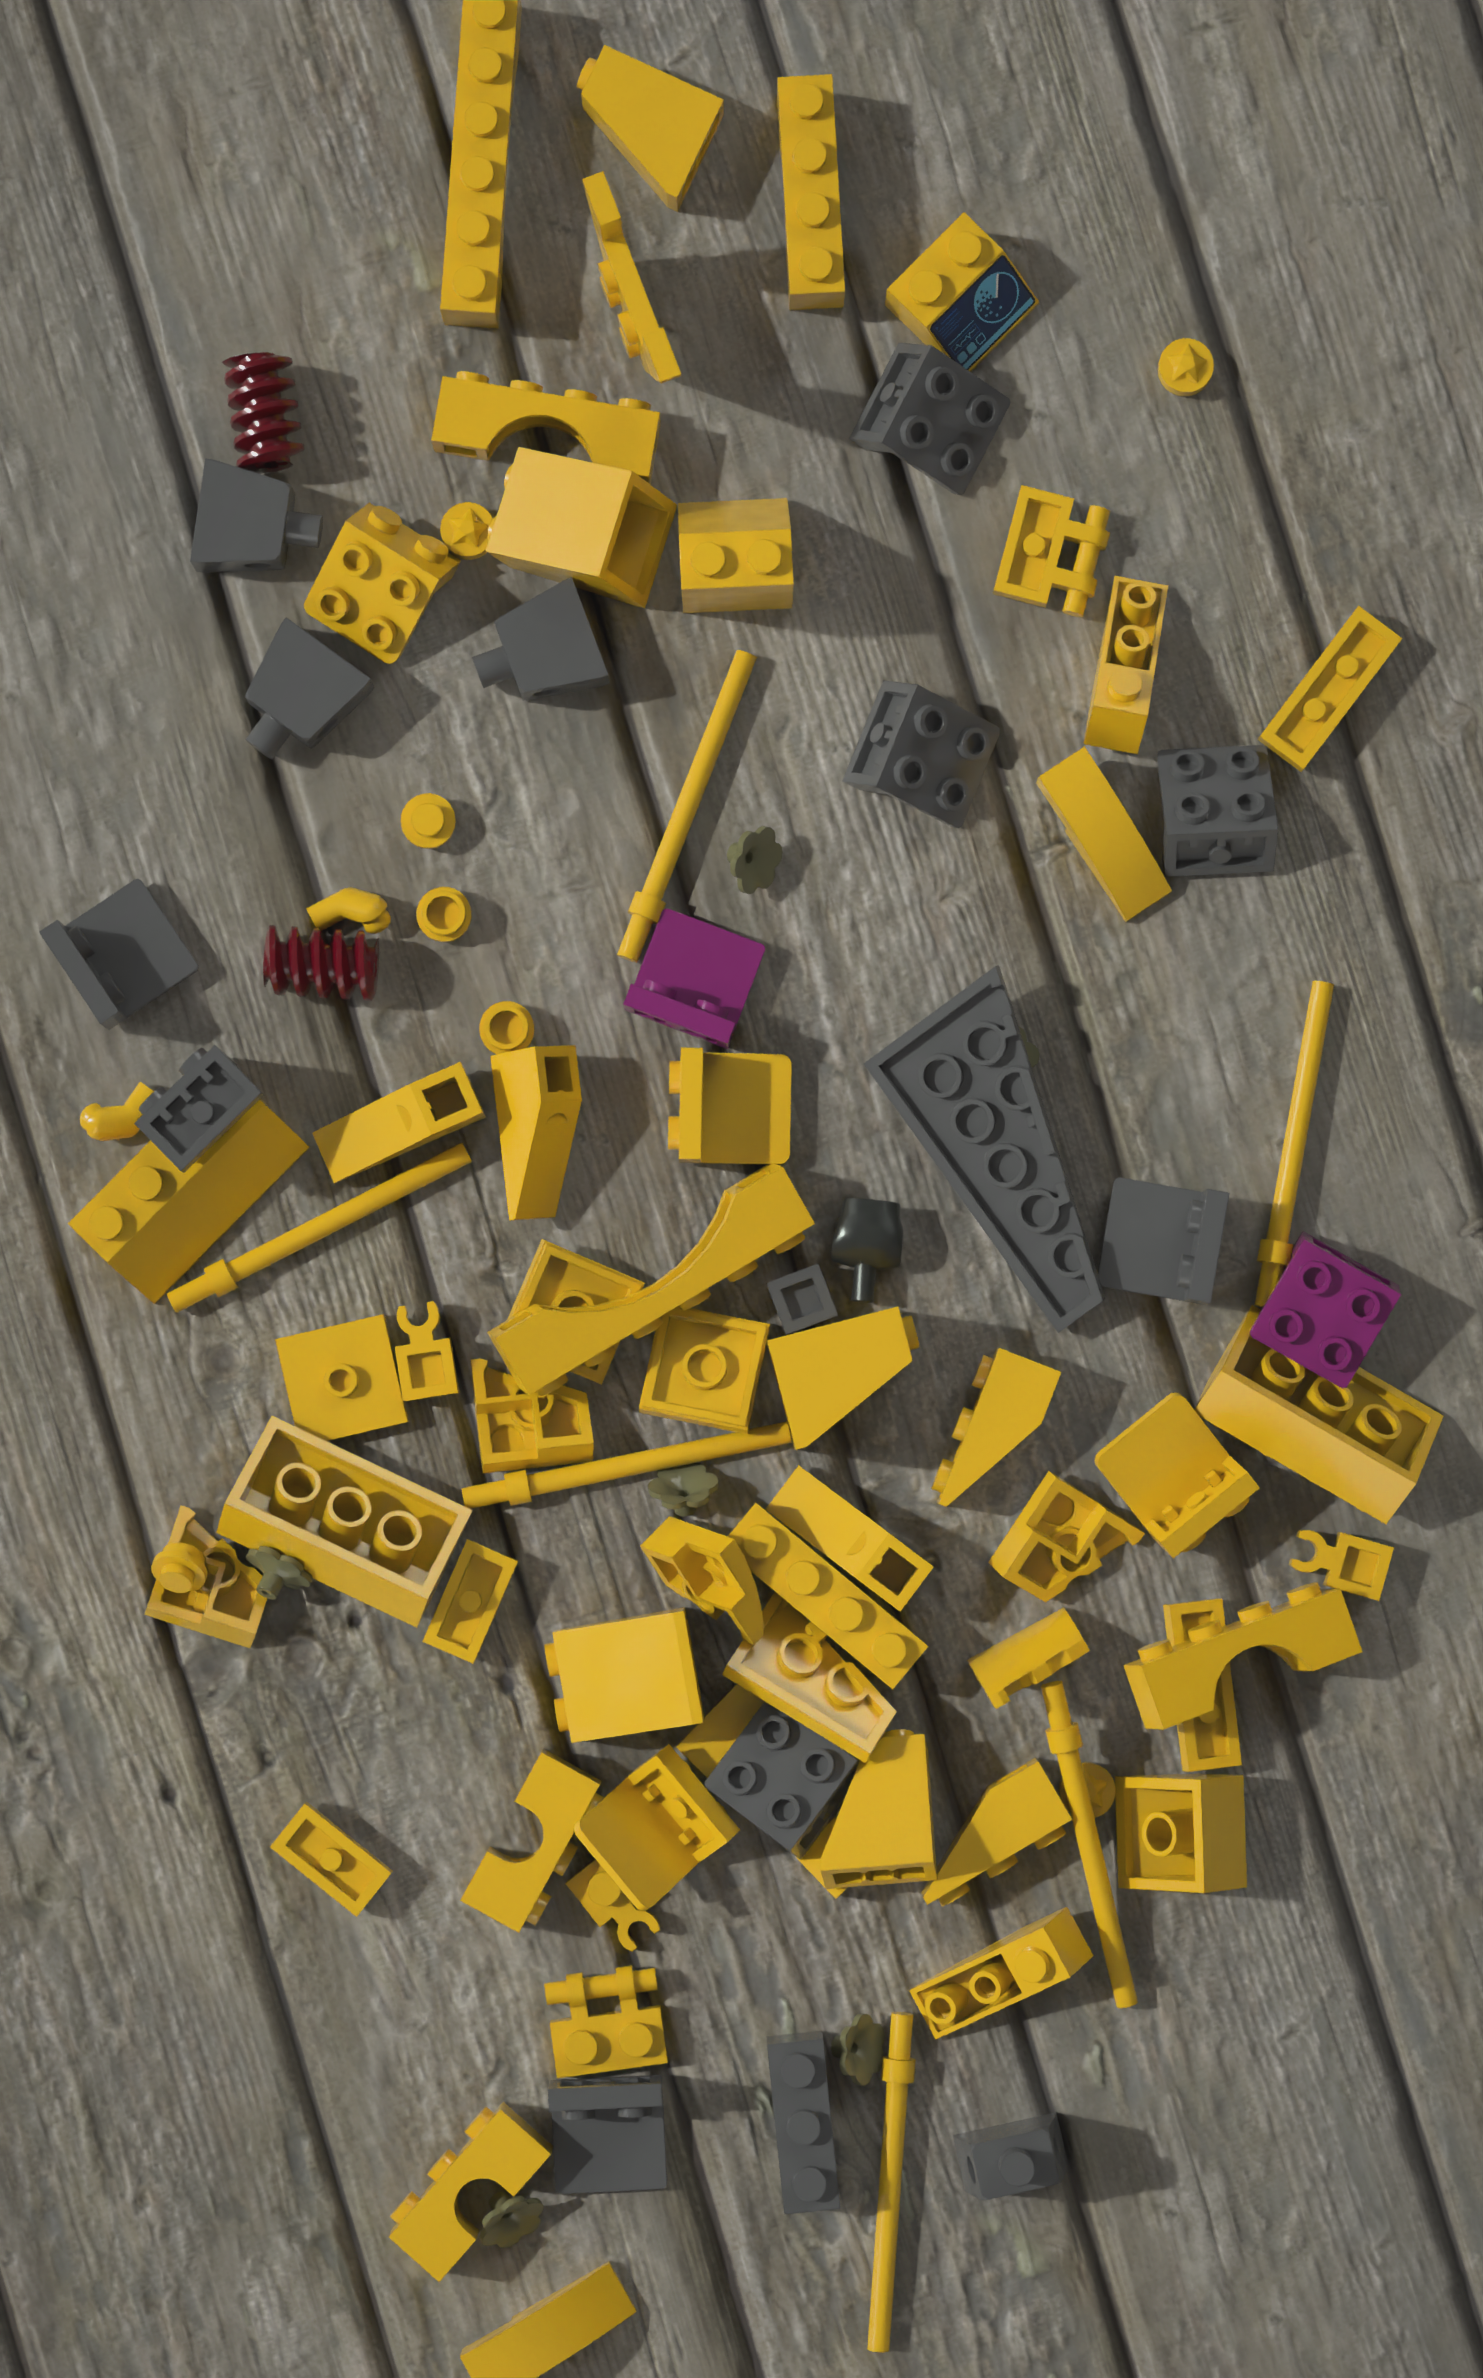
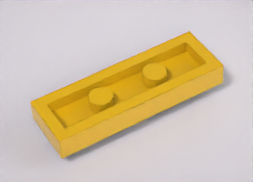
(1329, 688)
(1211, 1738)

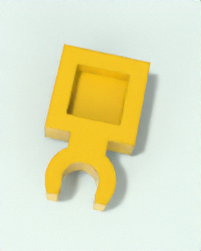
(425, 1364)
(1351, 1565)
(606, 1900)

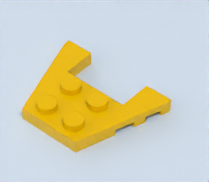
(624, 287)

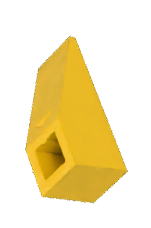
(1126, 665)
(537, 1120)
(399, 1122)
(1006, 1411)
(849, 1538)
(1004, 1820)
(1003, 1973)

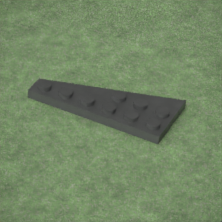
(981, 1118)

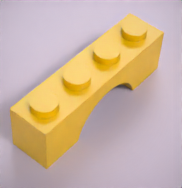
(811, 192)
(479, 416)
(826, 1597)
(1181, 1679)

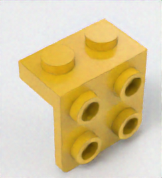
(379, 581)
(731, 1107)
(1175, 1475)
(655, 1828)

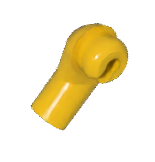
(353, 905)
(115, 1121)

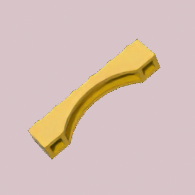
(480, 163)
(749, 1221)

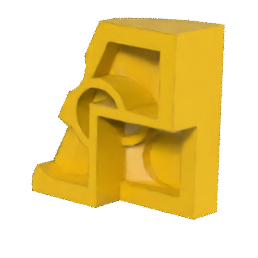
(528, 1429)
(1059, 1538)
(708, 1572)
(228, 1600)
(1028, 1656)

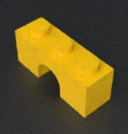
(512, 1887)
(499, 2150)

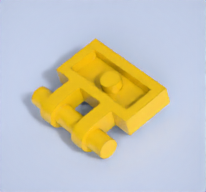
(1035, 545)
(607, 2039)

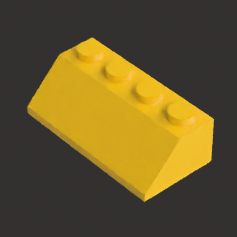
(161, 1221)
(1350, 1440)
(344, 1520)

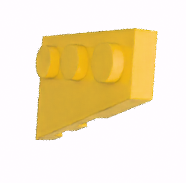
(810, 1681)

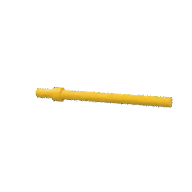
(648, 904)
(1275, 1250)
(223, 1276)
(519, 1486)
(1065, 1740)
(898, 2072)

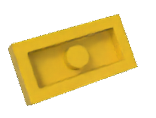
(470, 1601)
(331, 1859)

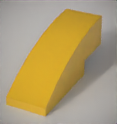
(1104, 834)
(551, 2328)

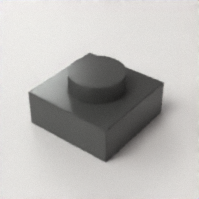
(802, 1299)

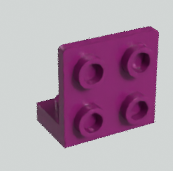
(695, 978)
(1325, 1310)

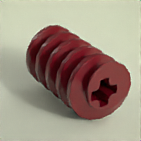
(261, 411)
(321, 964)

